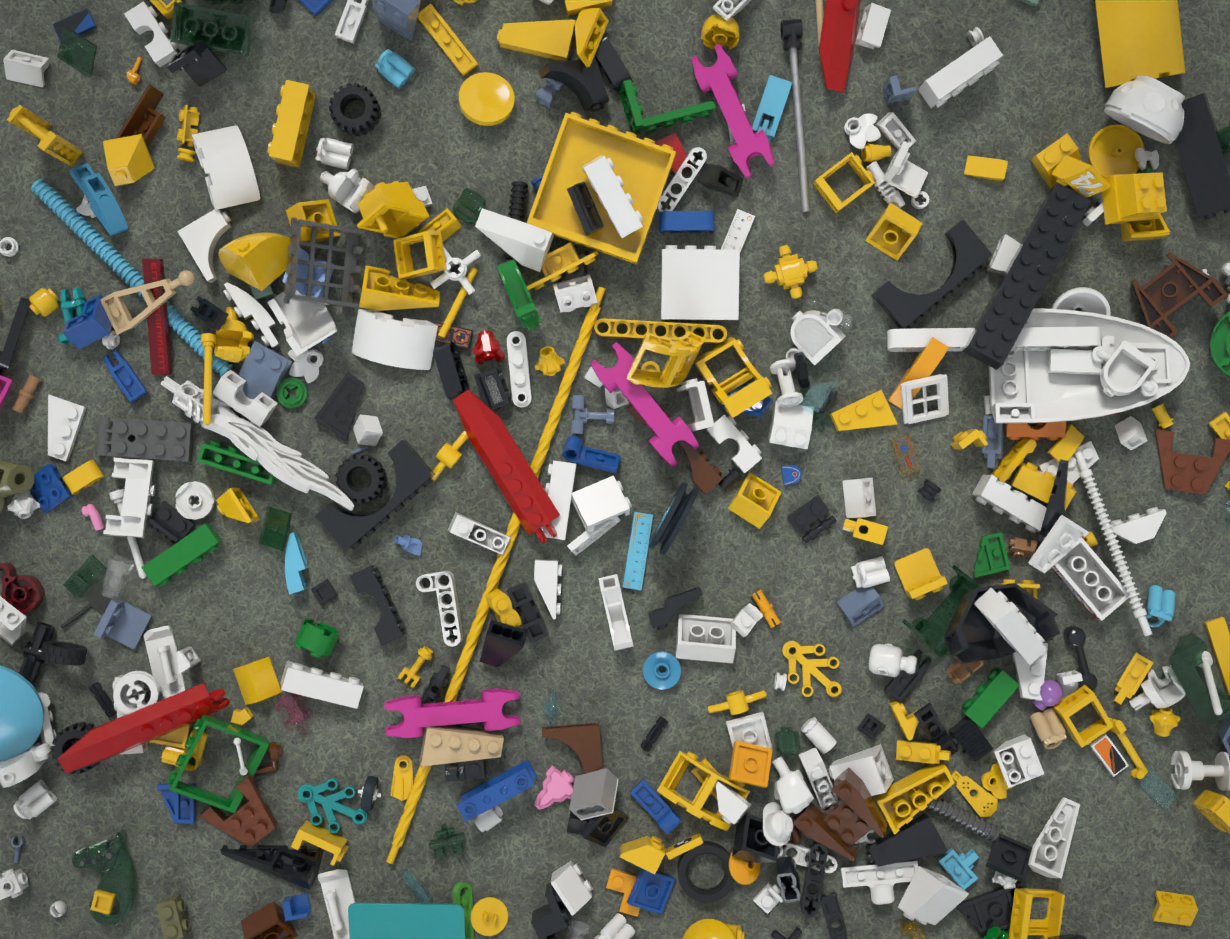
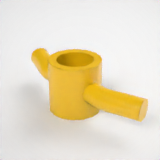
(449, 455)
(737, 702)

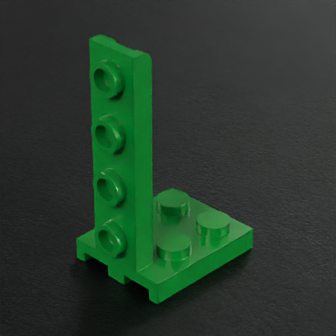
(634, 111)

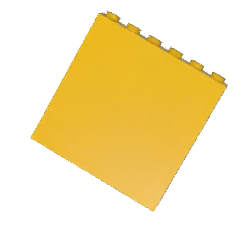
(639, 164)

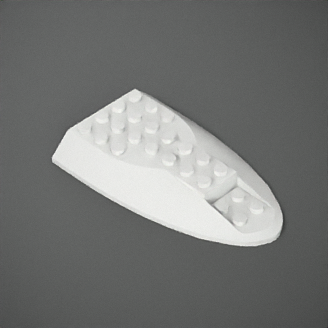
(1029, 394)

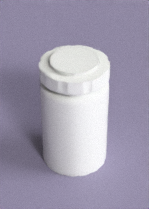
(818, 735)

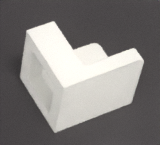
(367, 430)
(1131, 433)

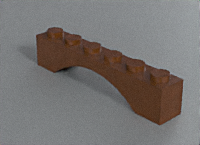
(702, 473)

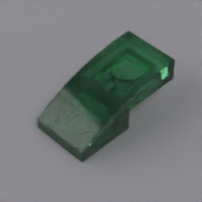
(84, 576)

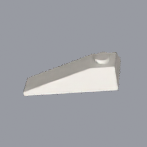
(1053, 844)

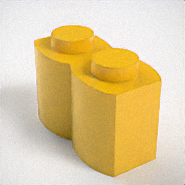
(502, 606)

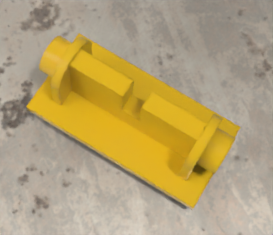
(188, 118)

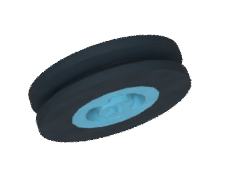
(673, 518)

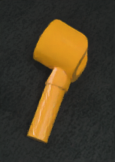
(132, 74)

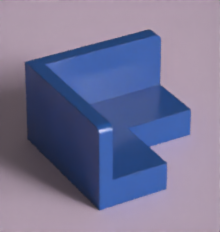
(89, 325)

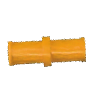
(766, 608)

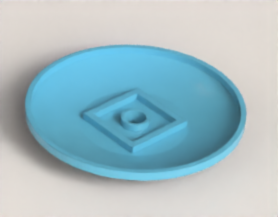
(19, 714)

